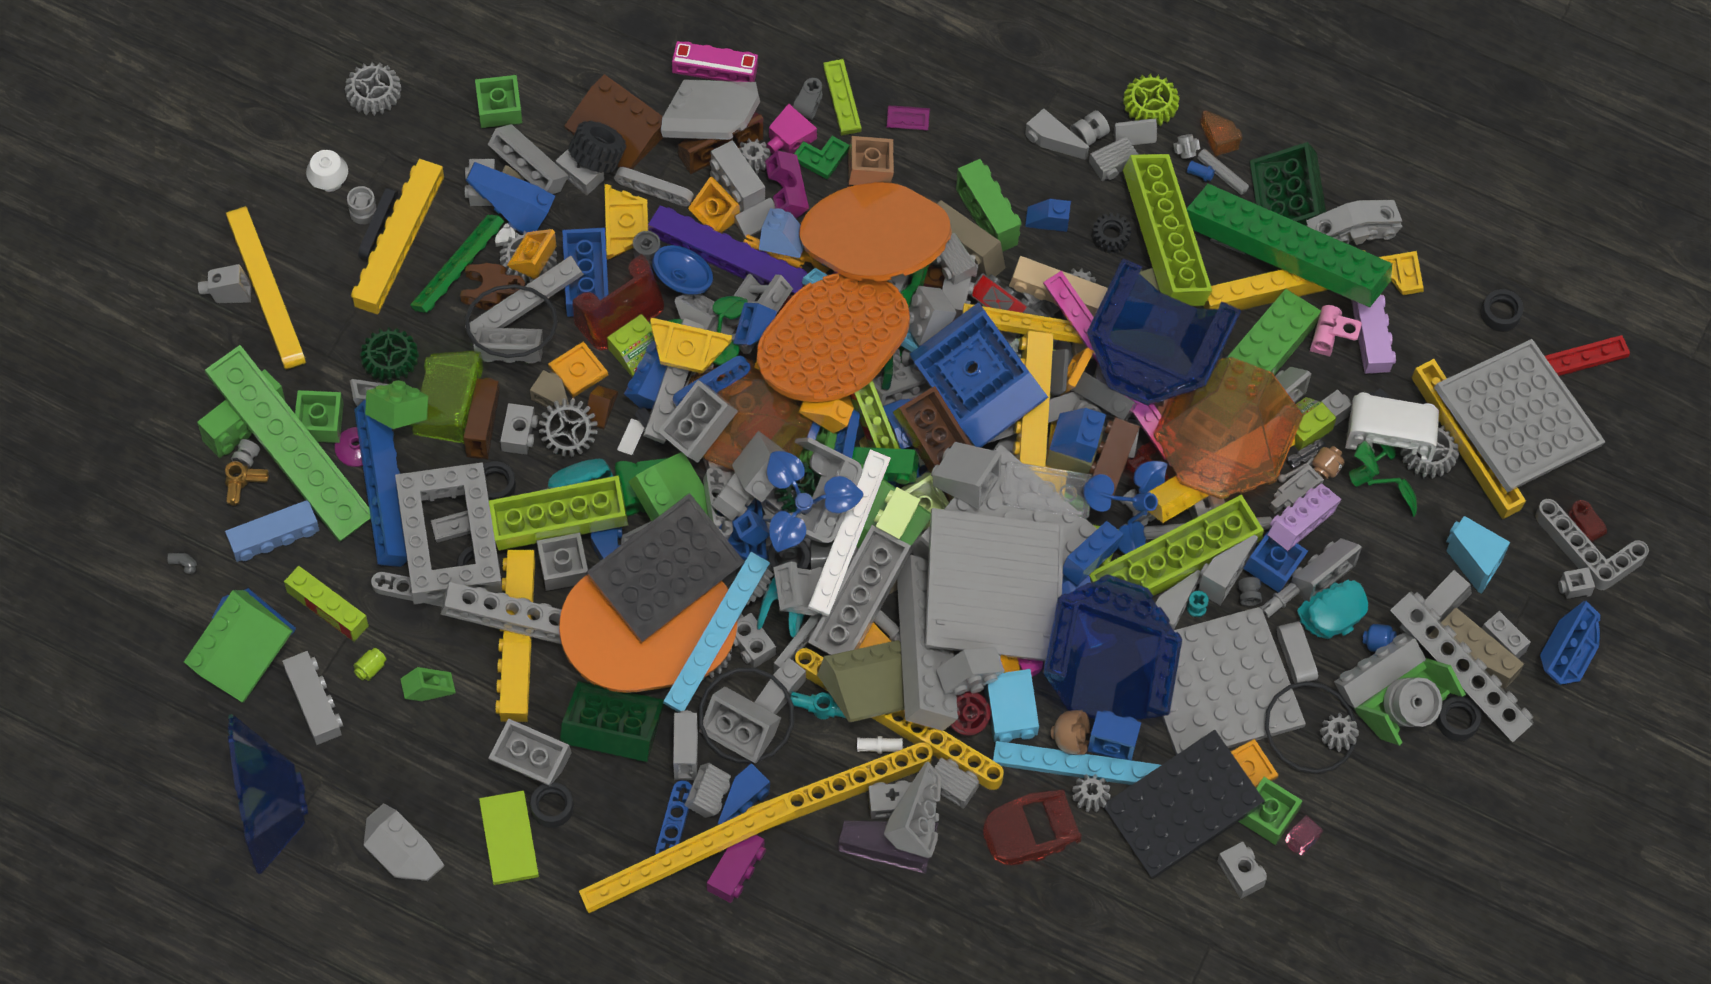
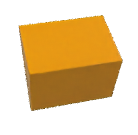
(715, 206)
(533, 252)

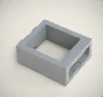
(685, 745)

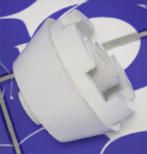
(327, 170)

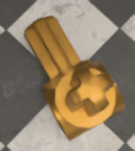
(236, 483)

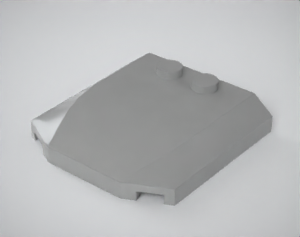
(710, 109)

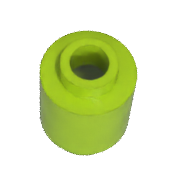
(369, 664)

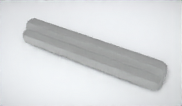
(1223, 172)

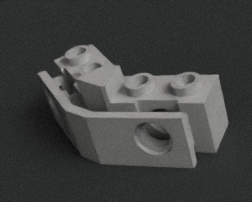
(1359, 221)

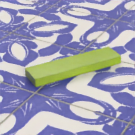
(842, 97)

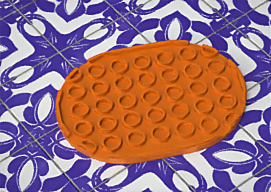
(875, 231)
(832, 338)
(614, 658)

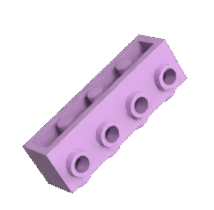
(1374, 336)
(1304, 516)

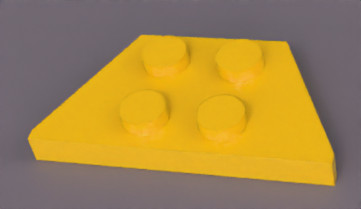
(625, 218)
(687, 346)

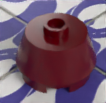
(972, 713)

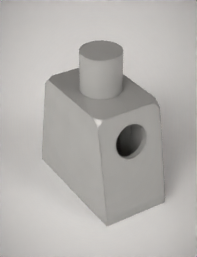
(227, 285)

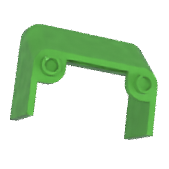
(1373, 710)

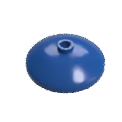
(682, 270)

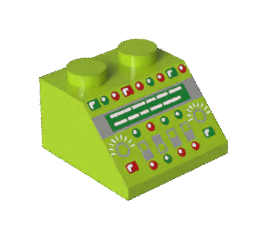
(630, 343)
(1315, 423)

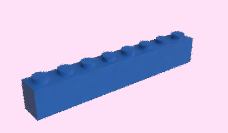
(379, 472)

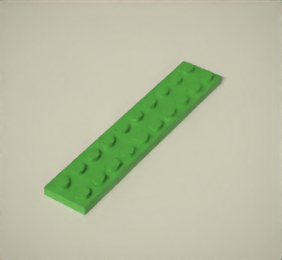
(289, 443)

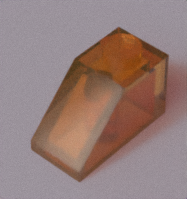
(1220, 133)

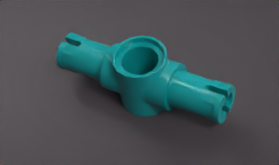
(812, 702)

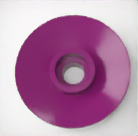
(345, 451)

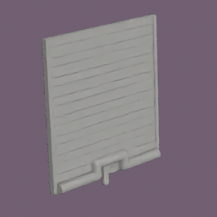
(992, 583)

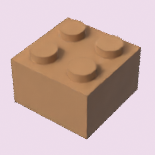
(870, 160)

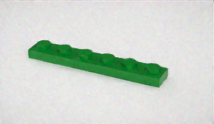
(461, 258)

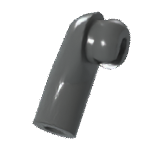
(184, 559)

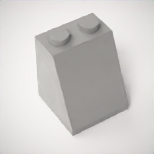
(752, 466)
(967, 472)

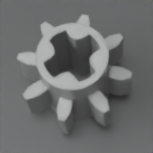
(1186, 146)

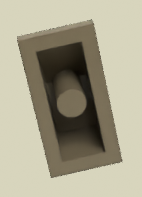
(548, 389)

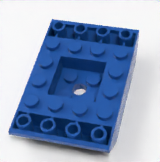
(991, 396)

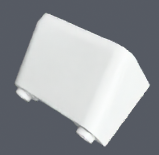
(1393, 424)

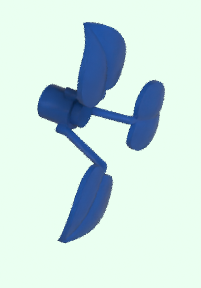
(785, 470)
(1099, 493)

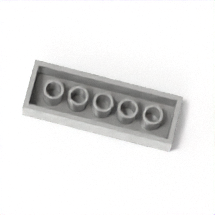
(861, 592)

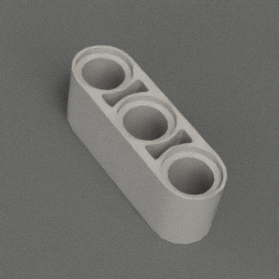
(1297, 652)

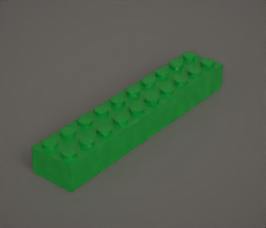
(1289, 245)

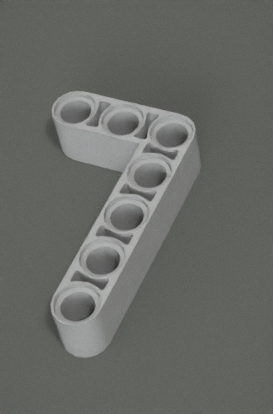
(1586, 548)

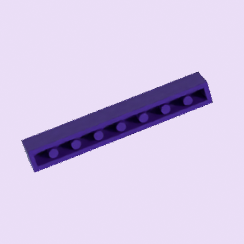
(722, 249)

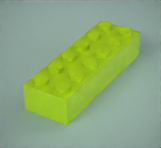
(558, 512)

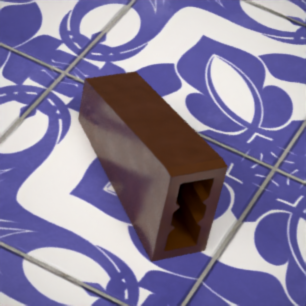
(481, 418)

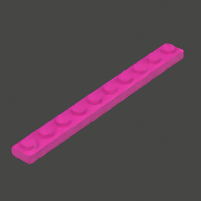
(1080, 319)

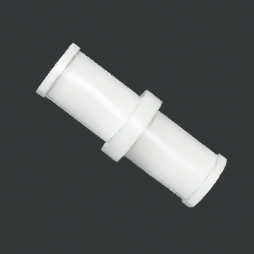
(879, 744)

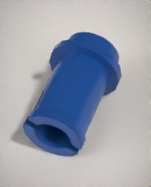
(1201, 171)

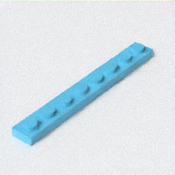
(716, 632)
(1066, 764)

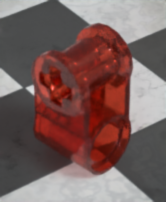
(1587, 520)

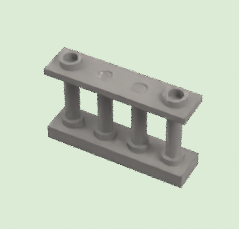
(772, 297)

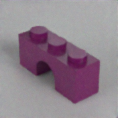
(786, 170)

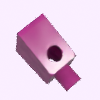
(790, 131)

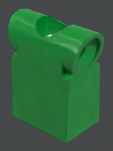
(626, 471)

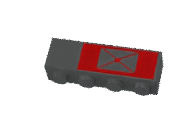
(992, 295)

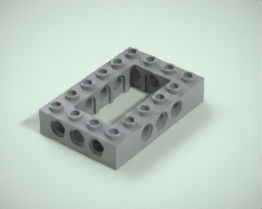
(465, 480)

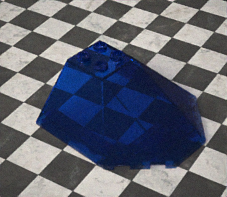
(1154, 343)
(1113, 651)
(268, 793)

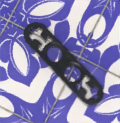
(377, 223)

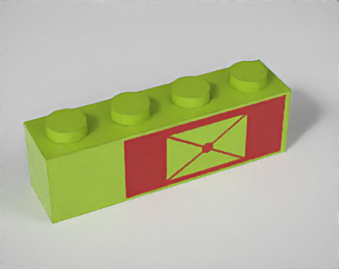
(873, 418)
(326, 603)

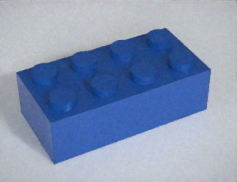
(589, 252)

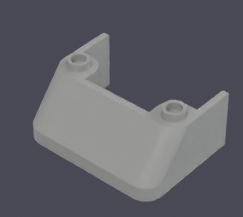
(828, 463)

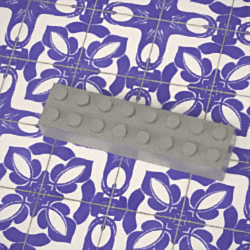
(923, 692)

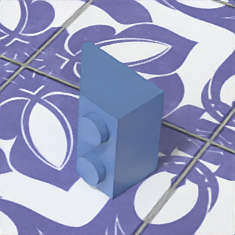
(781, 234)

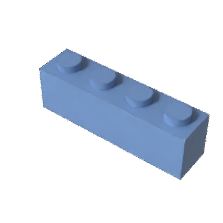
(272, 531)

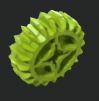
(1148, 93)

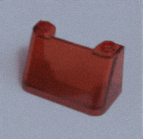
(603, 317)

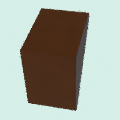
(601, 403)

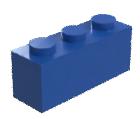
(1092, 553)

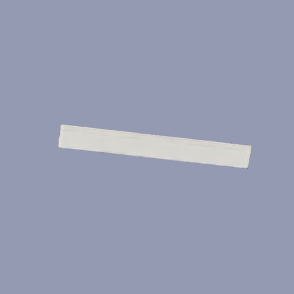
(848, 535)

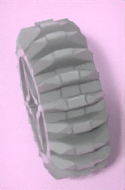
(377, 93)
(509, 250)
(584, 419)
(1445, 450)

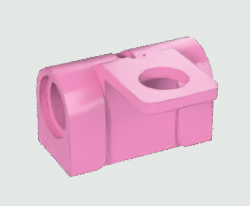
(1331, 325)

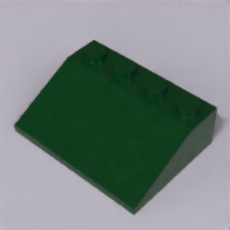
(1289, 183)
(611, 721)

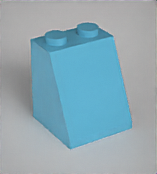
(1476, 551)
(1012, 706)

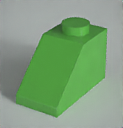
(427, 684)

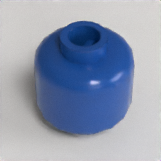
(1378, 636)

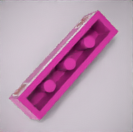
(714, 63)

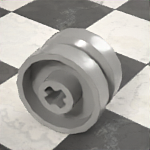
(1413, 702)

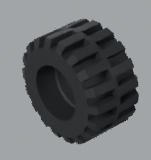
(597, 146)

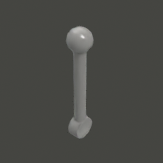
(1282, 478)

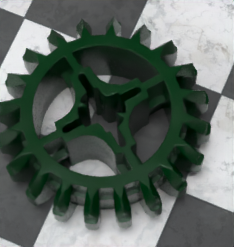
(405, 356)
(808, 485)

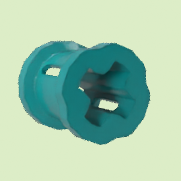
(1197, 603)

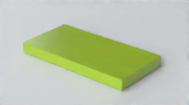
(508, 837)

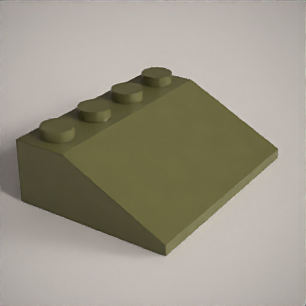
(865, 680)

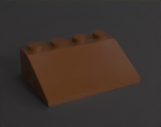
(625, 113)

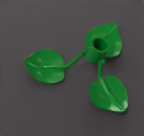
(727, 307)
(1370, 469)

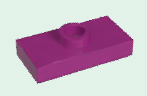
(908, 117)

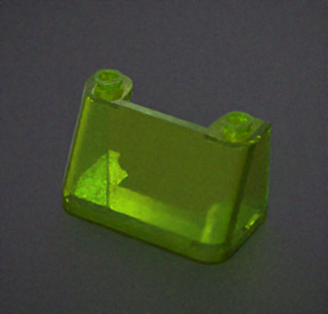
(449, 387)

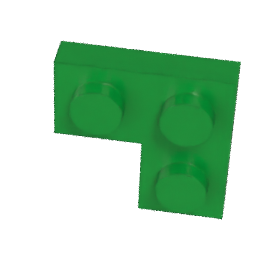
(822, 161)
(917, 280)

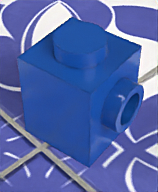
(751, 528)

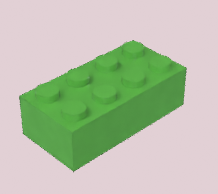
(987, 204)
(223, 426)

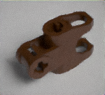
(490, 276)

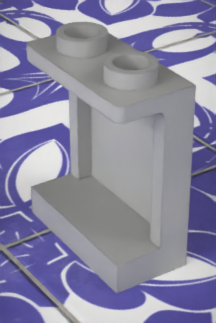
(796, 587)

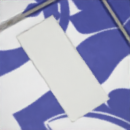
(631, 437)

